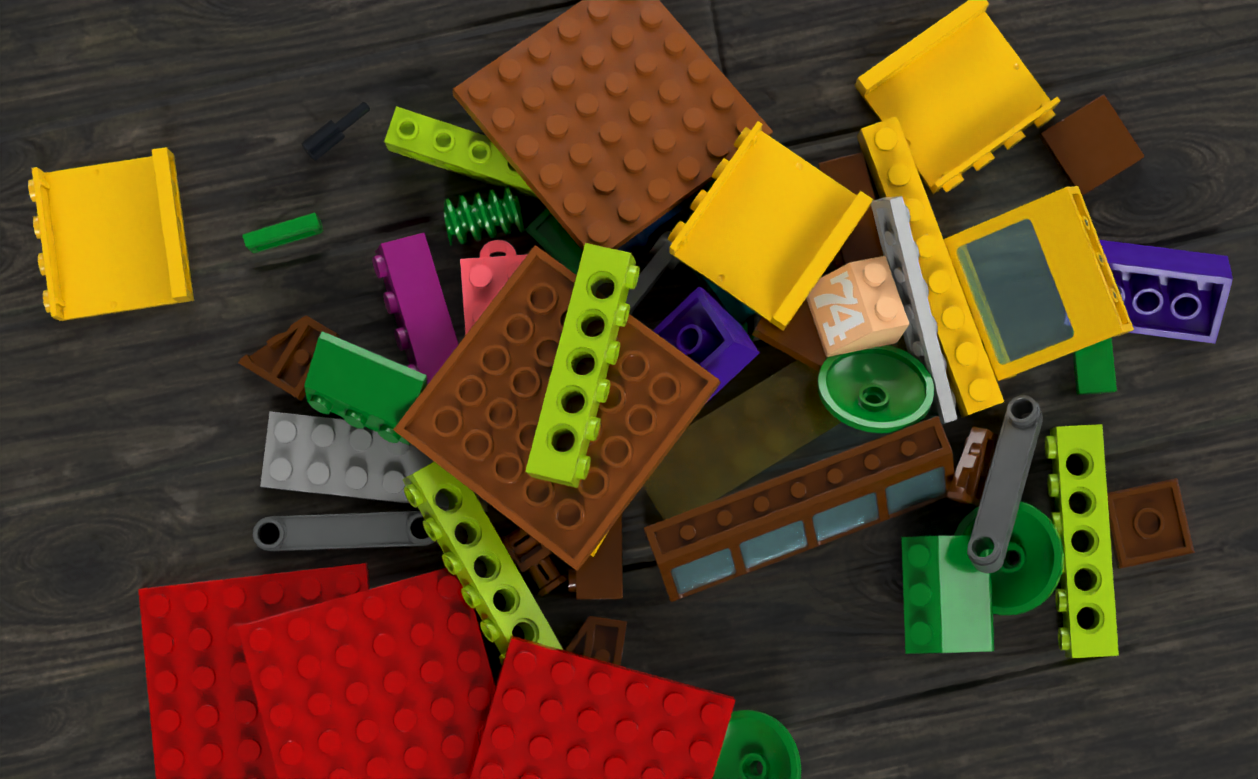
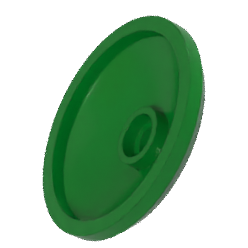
(876, 389)
(1040, 564)
(755, 739)

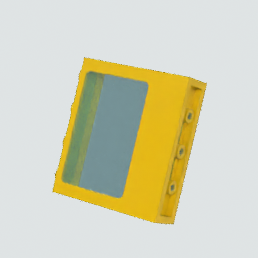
(1038, 283)

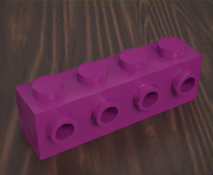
(416, 302)

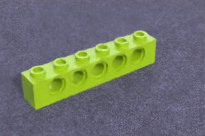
(452, 150)
(596, 267)
(1088, 445)
(482, 544)

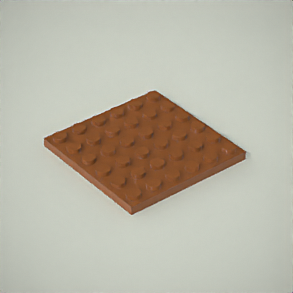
(609, 116)
(489, 396)

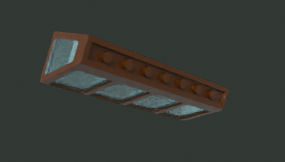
(802, 509)

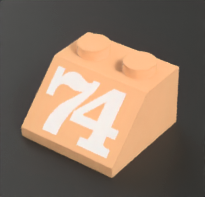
(857, 307)

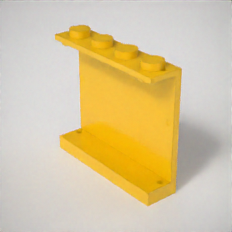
(957, 95)
(767, 226)
(111, 237)

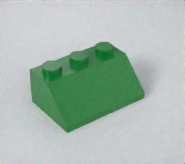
(361, 386)
(945, 597)

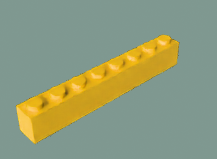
(958, 337)

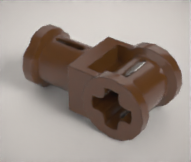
(528, 558)

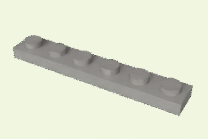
(920, 337)

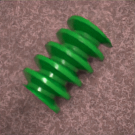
(482, 216)

